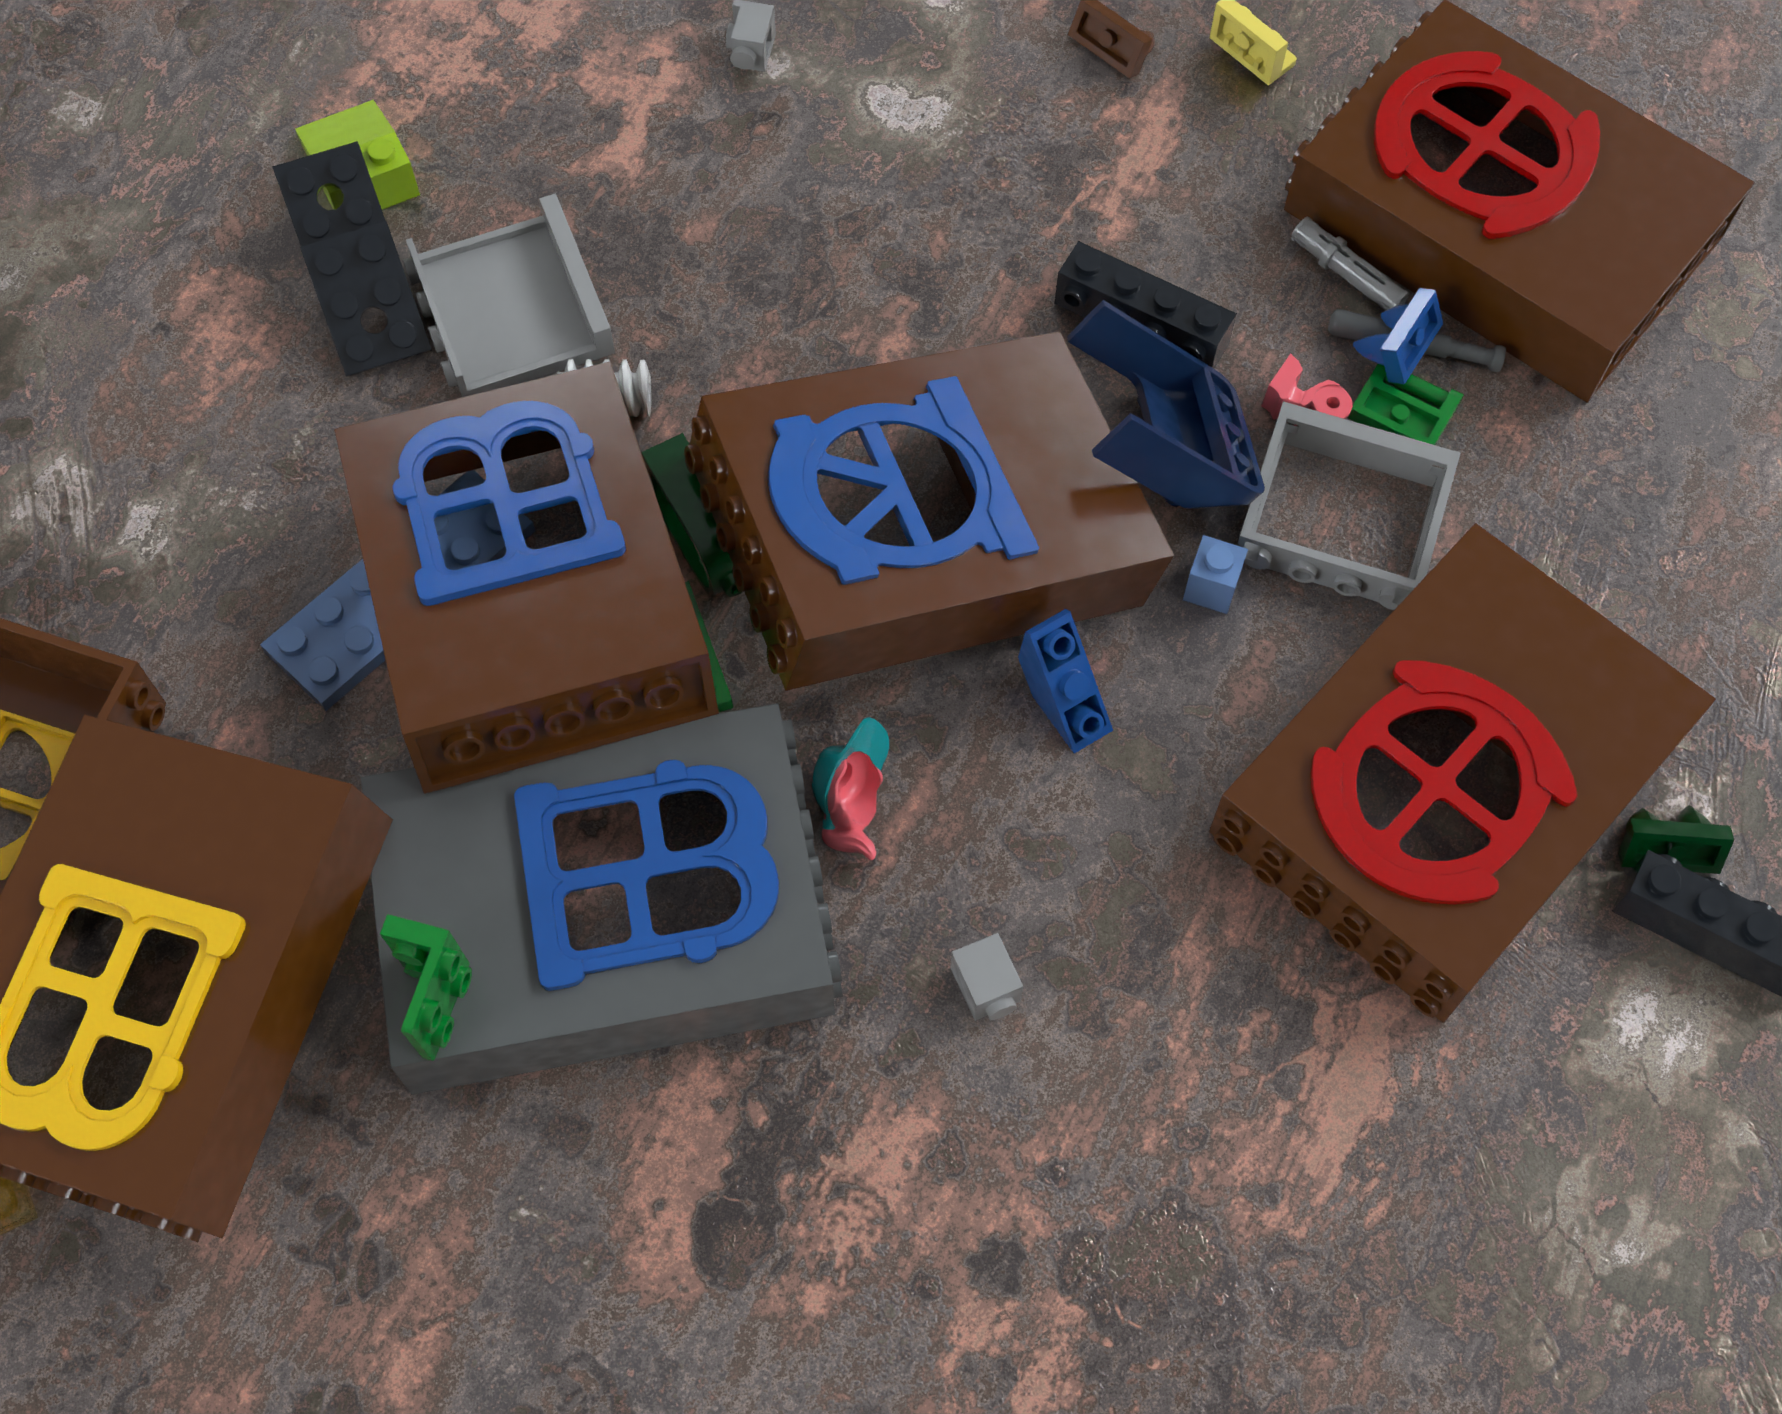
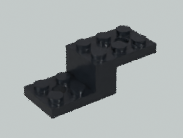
(352, 259)

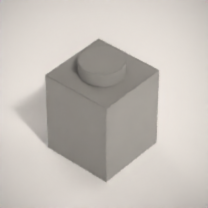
(987, 978)

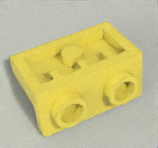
(1251, 41)

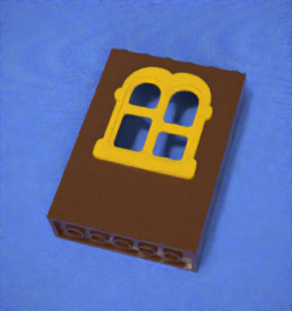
(214, 851)

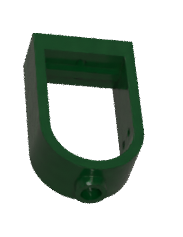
(686, 518)

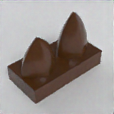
(1111, 37)

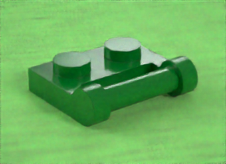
(1401, 413)

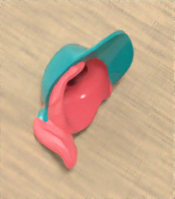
(847, 787)

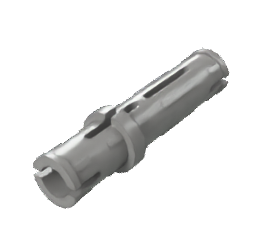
(1336, 255)

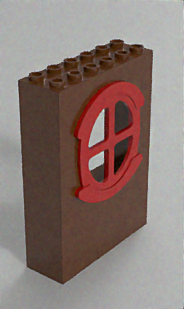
(1547, 273)
(1529, 672)

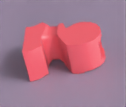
(1324, 397)

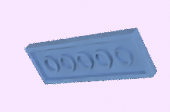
(337, 634)

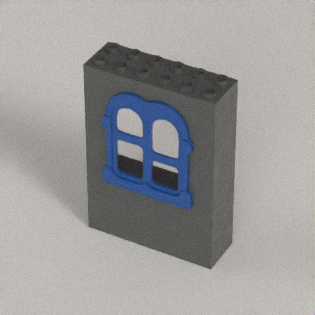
(490, 874)

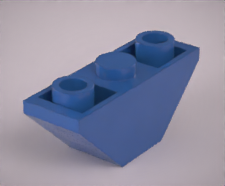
(1064, 681)

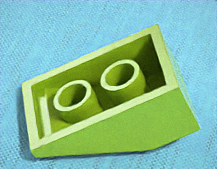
(379, 145)

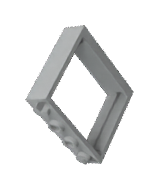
(1369, 449)

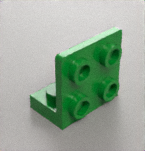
(443, 976)

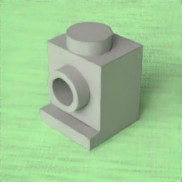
(751, 34)

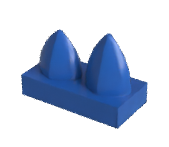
(1412, 332)

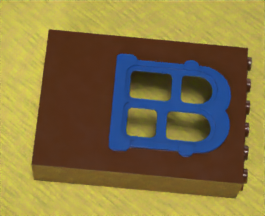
(548, 641)

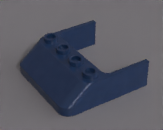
(1193, 427)

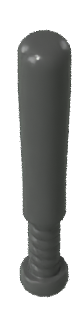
(1359, 326)

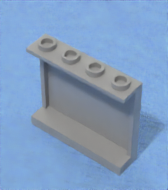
(510, 303)

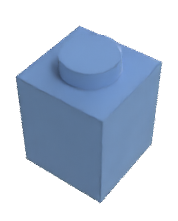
(1215, 574)

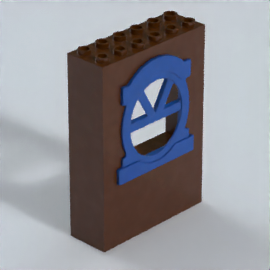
(1019, 435)

